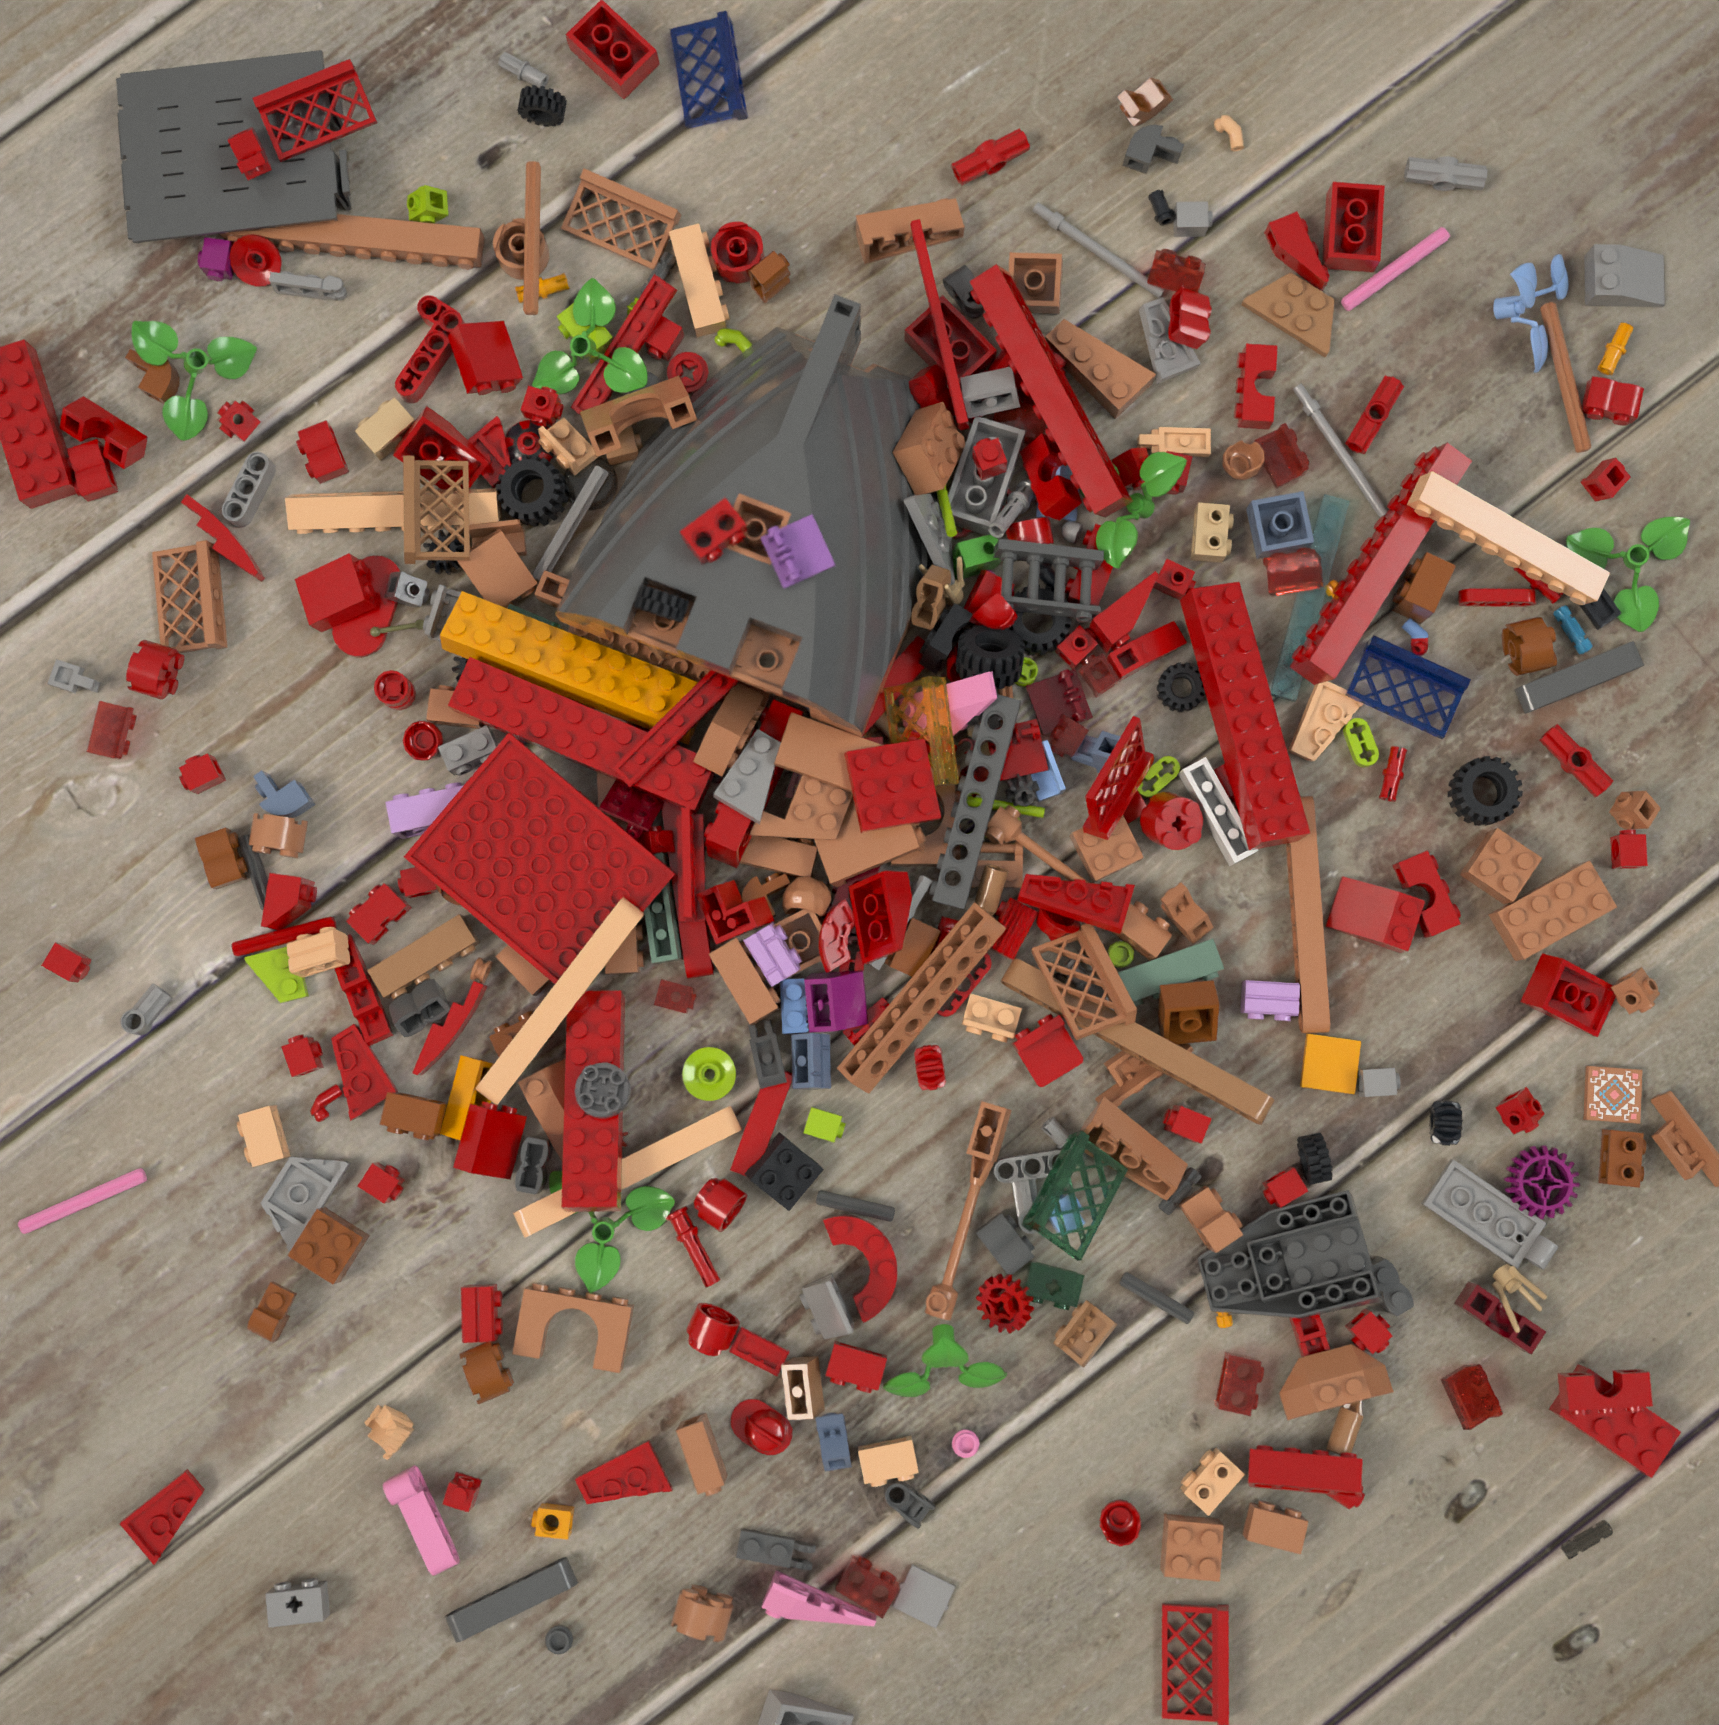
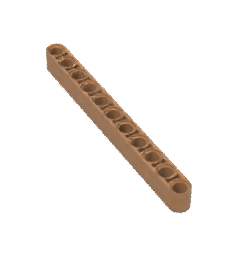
(1148, 1047)

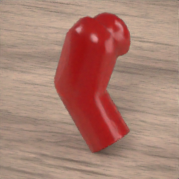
(322, 1100)

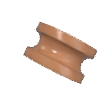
(481, 970)

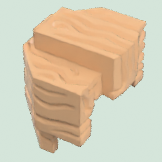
(389, 1429)

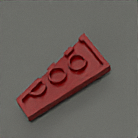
(1090, 903)

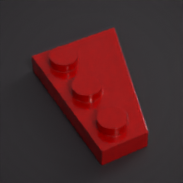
(162, 1515)

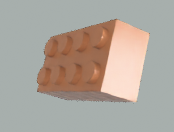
(1552, 911)

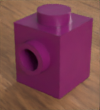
(215, 259)

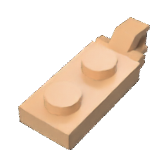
(1186, 441)

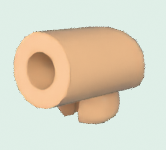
(1234, 130)

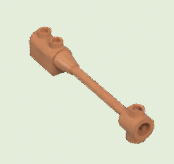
(1139, 930)
(985, 1149)

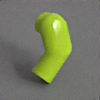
(732, 336)

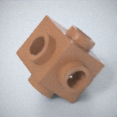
(1634, 810)
(1636, 991)

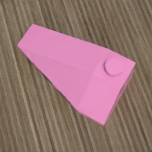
(802, 1601)

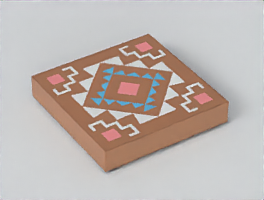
(1612, 1094)

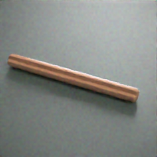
(532, 238)
(1565, 377)

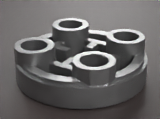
(602, 1090)

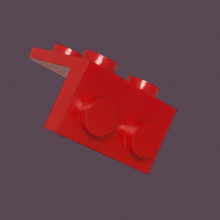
(1047, 1050)

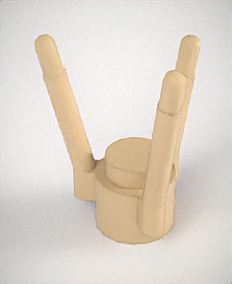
(954, 593)
(1508, 1280)

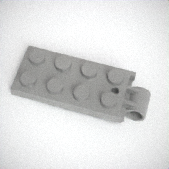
(1489, 1217)

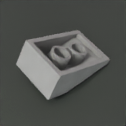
(1623, 277)
(828, 1308)
(792, 1709)

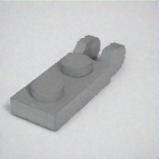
(308, 286)

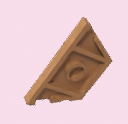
(1296, 310)

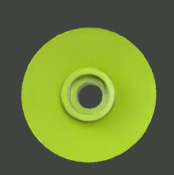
(695, 1078)

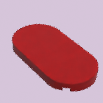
(354, 635)

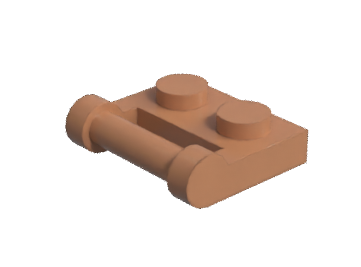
(1015, 868)

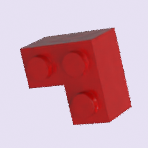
(728, 914)

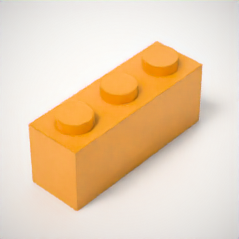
(463, 1093)

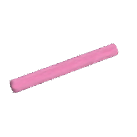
(1395, 269)
(82, 1201)

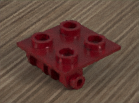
(1058, 696)
(631, 806)

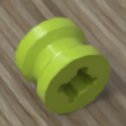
(1029, 671)

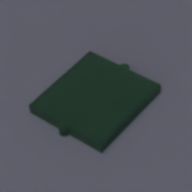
(532, 615)

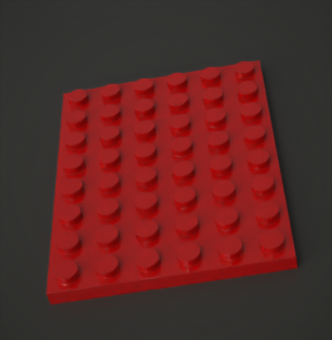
(535, 858)

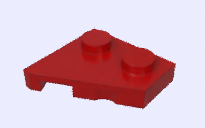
(493, 445)

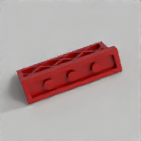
(312, 87)
(1117, 782)
(690, 865)
(1219, 1658)

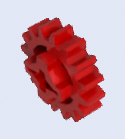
(1004, 1300)

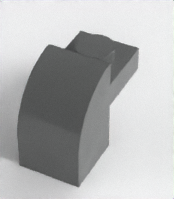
(1149, 143)

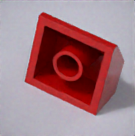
(286, 900)

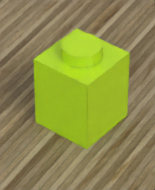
(824, 1125)

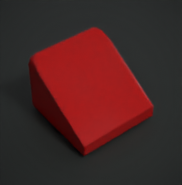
(1134, 808)

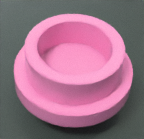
(965, 1443)

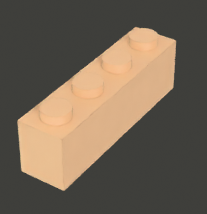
(698, 280)

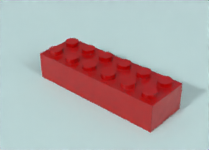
(31, 429)
(730, 832)

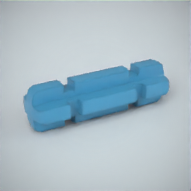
(1572, 629)

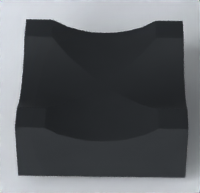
(940, 639)
(784, 1172)

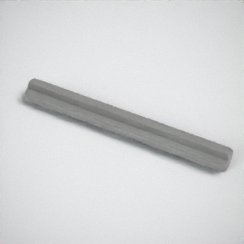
(571, 522)

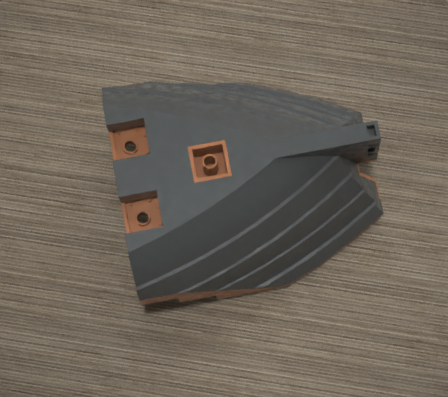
(782, 440)

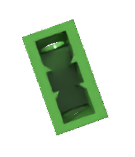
(976, 555)

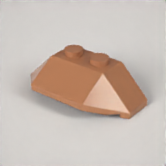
(1333, 1381)

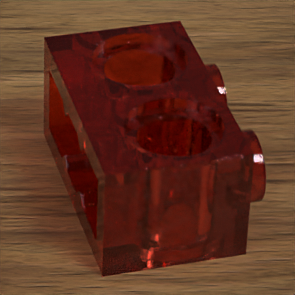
(1231, 1383)
(862, 1592)

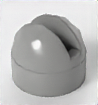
(1071, 531)

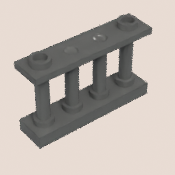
(1061, 558)

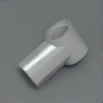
(148, 1008)
(1024, 1196)

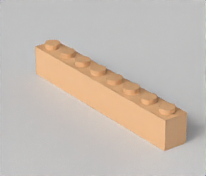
(381, 510)
(1508, 539)

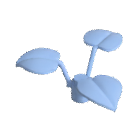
(1513, 306)

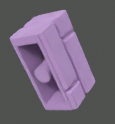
(773, 954)
(1270, 998)

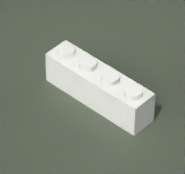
(1216, 810)

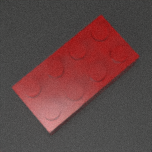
(1635, 1437)

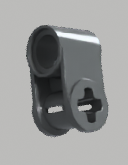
(959, 288)
(911, 1505)

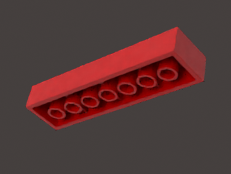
(589, 1143)

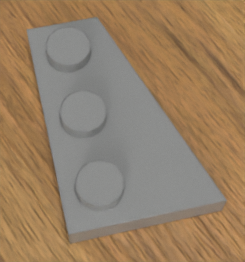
(1167, 357)
(750, 777)

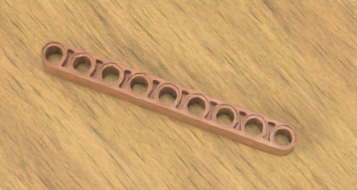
(1308, 927)

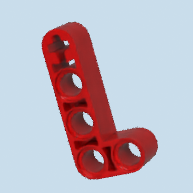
(425, 351)

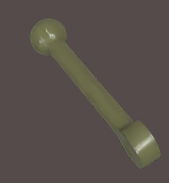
(375, 631)

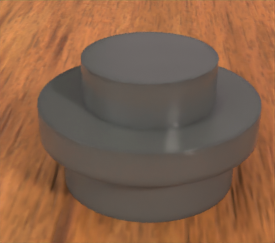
(559, 1639)

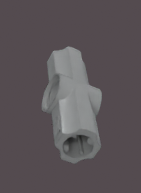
(1445, 173)

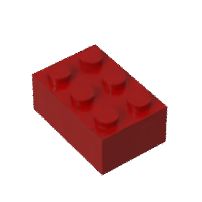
(612, 49)
(1353, 226)
(969, 347)

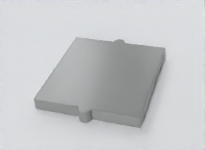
(923, 1596)

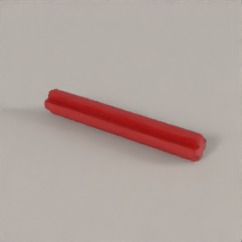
(280, 936)

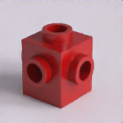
(542, 406)
(247, 423)
(1520, 1111)

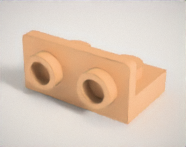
(567, 445)
(991, 1017)

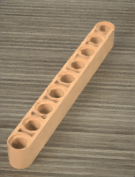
(559, 1001)
(639, 1165)

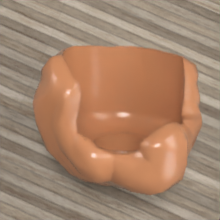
(806, 894)

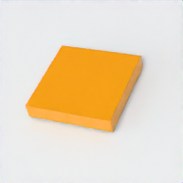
(1330, 1064)

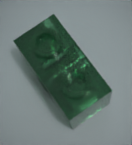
(1068, 1281)

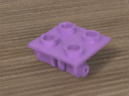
(797, 551)

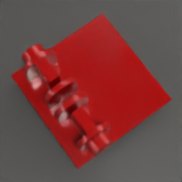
(1025, 751)

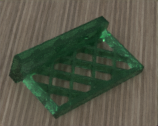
(1054, 1186)

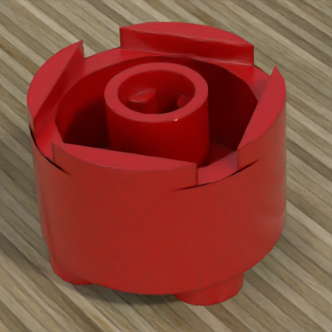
(732, 238)
(154, 670)
(1172, 821)

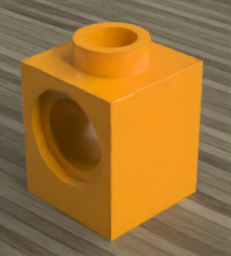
(565, 1518)

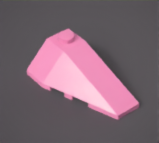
(966, 699)

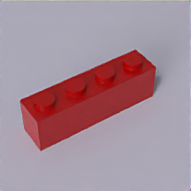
(1305, 1472)

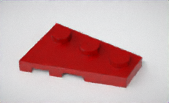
(361, 1072)
(626, 1475)

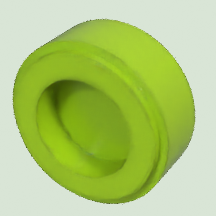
(1120, 954)

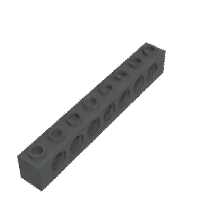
(957, 896)

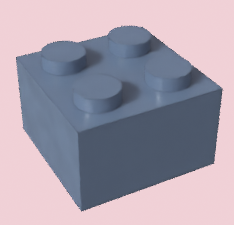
(1279, 524)

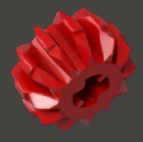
(930, 1067)

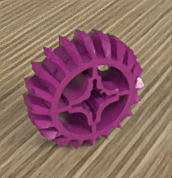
(1542, 1171)

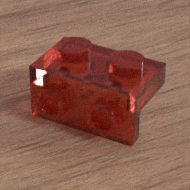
(1175, 271)
(1282, 456)
(111, 730)
(1471, 1395)

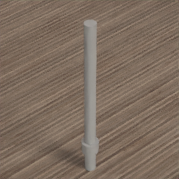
(1058, 221)
(1312, 409)

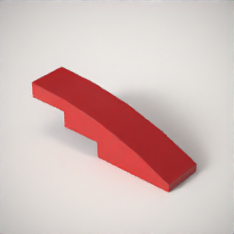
(227, 543)
(363, 997)
(443, 1036)
(760, 1125)
(1310, 1335)

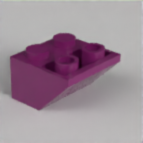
(835, 1000)

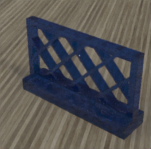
(730, 67)
(1417, 667)

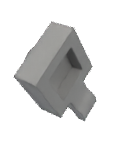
(69, 677)

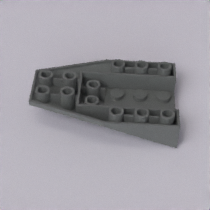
(1294, 1263)

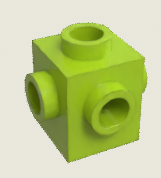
(427, 205)

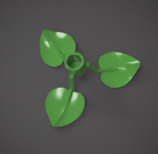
(230, 357)
(626, 368)
(1160, 474)
(1663, 536)
(600, 1263)
(945, 1353)

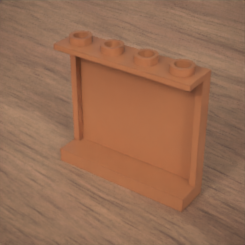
(859, 852)

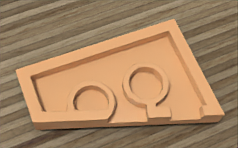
(1322, 719)

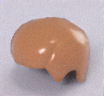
(1243, 460)

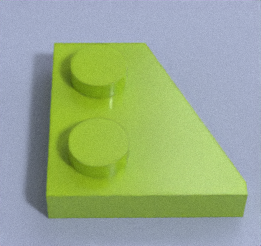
(274, 972)

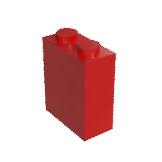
(485, 357)
(336, 592)
(490, 1140)

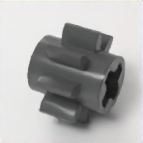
(1022, 790)

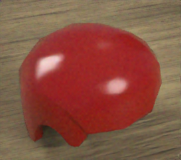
(422, 740)
(1120, 1522)

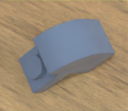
(1095, 751)
(285, 802)
(833, 1441)

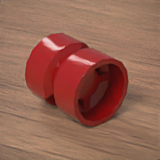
(394, 690)

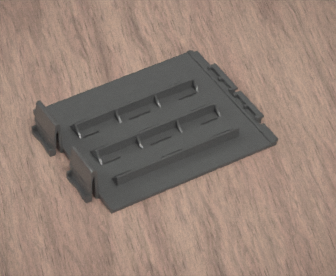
(200, 159)

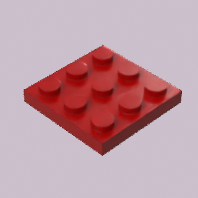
(892, 785)

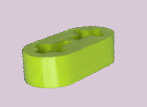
(1355, 745)
(1161, 781)

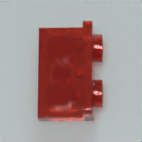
(1293, 571)

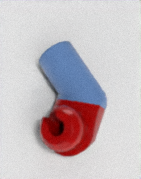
(1419, 637)

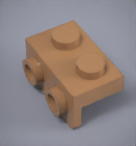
(1084, 1333)

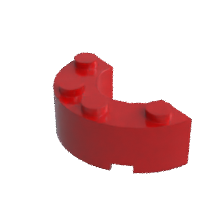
(879, 1253)

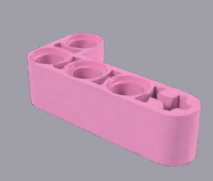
(423, 1519)

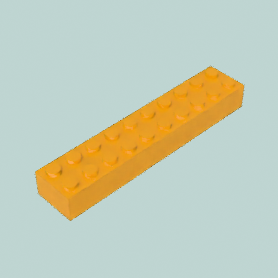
(563, 662)

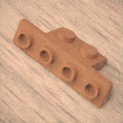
(1129, 1075)
(1684, 1141)

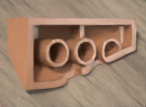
(546, 1098)

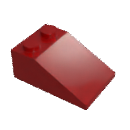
(438, 440)
(1118, 620)
(881, 913)
(1375, 914)
(1569, 994)

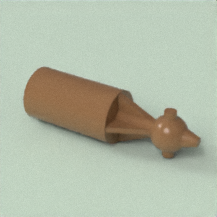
(991, 888)
(1346, 1428)

